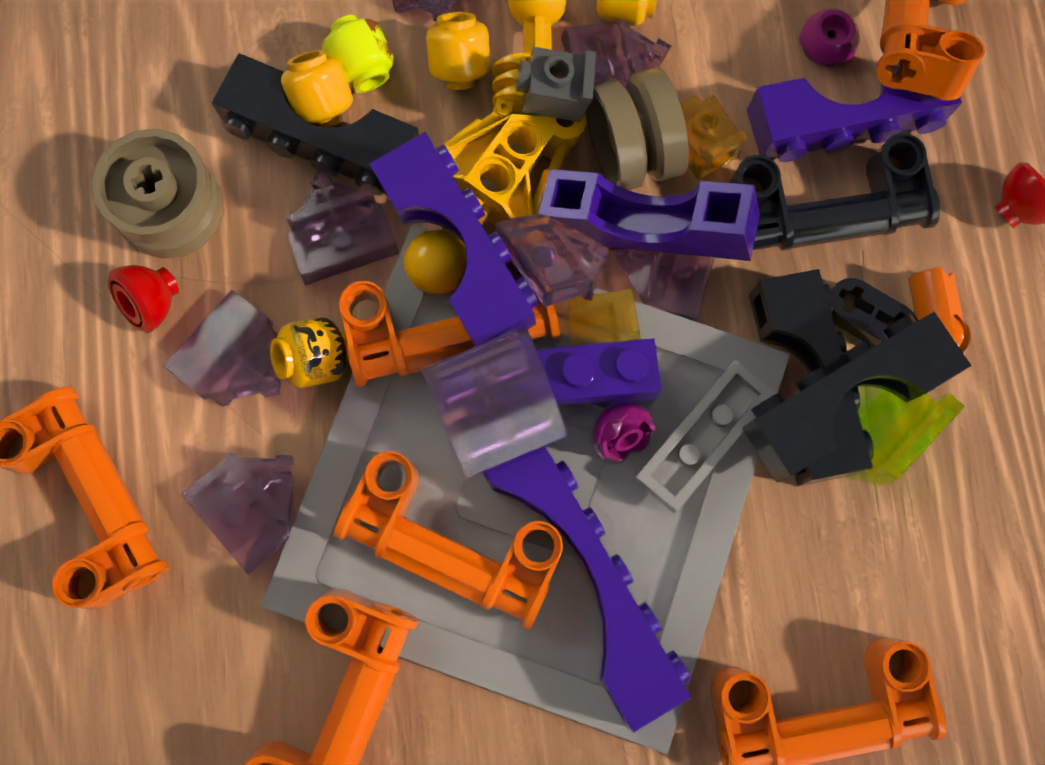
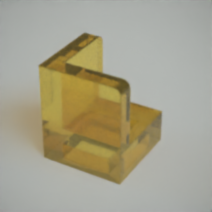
(604, 319)

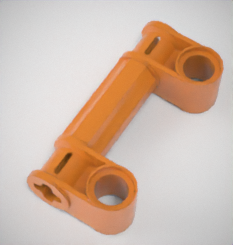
(928, 57)
(379, 350)
(124, 557)
(439, 557)
(362, 686)
(899, 711)

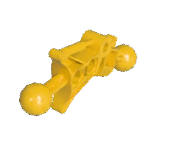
(481, 151)

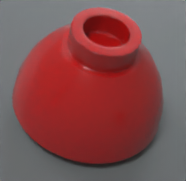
(1023, 196)
(142, 294)

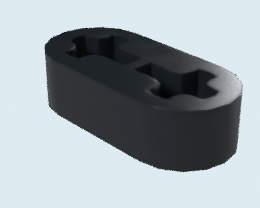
(871, 310)

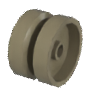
(638, 129)
(158, 193)

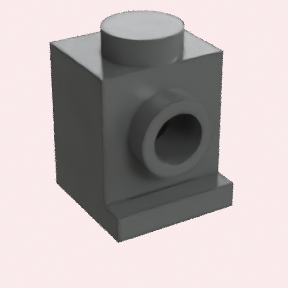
(556, 83)

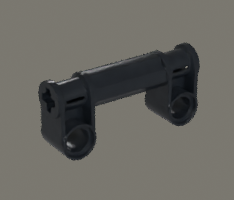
(895, 200)

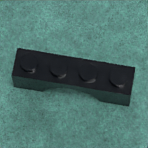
(256, 106)
(797, 316)
(906, 364)

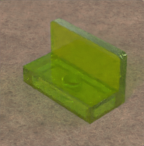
(904, 430)

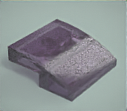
(495, 401)

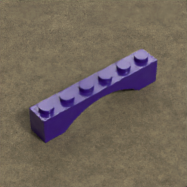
(633, 663)

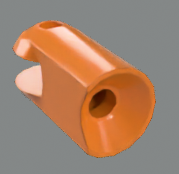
(938, 292)

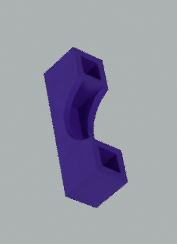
(797, 119)
(424, 191)
(705, 222)
(603, 373)

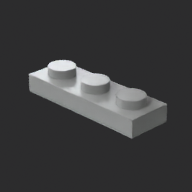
(703, 437)

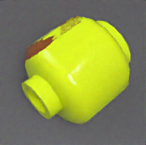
(361, 51)

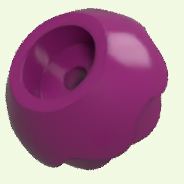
(828, 50)
(622, 430)

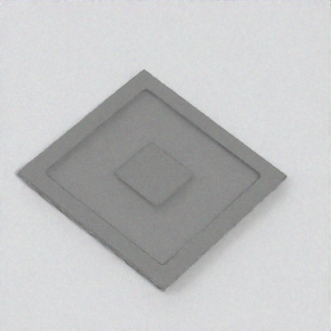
(558, 662)

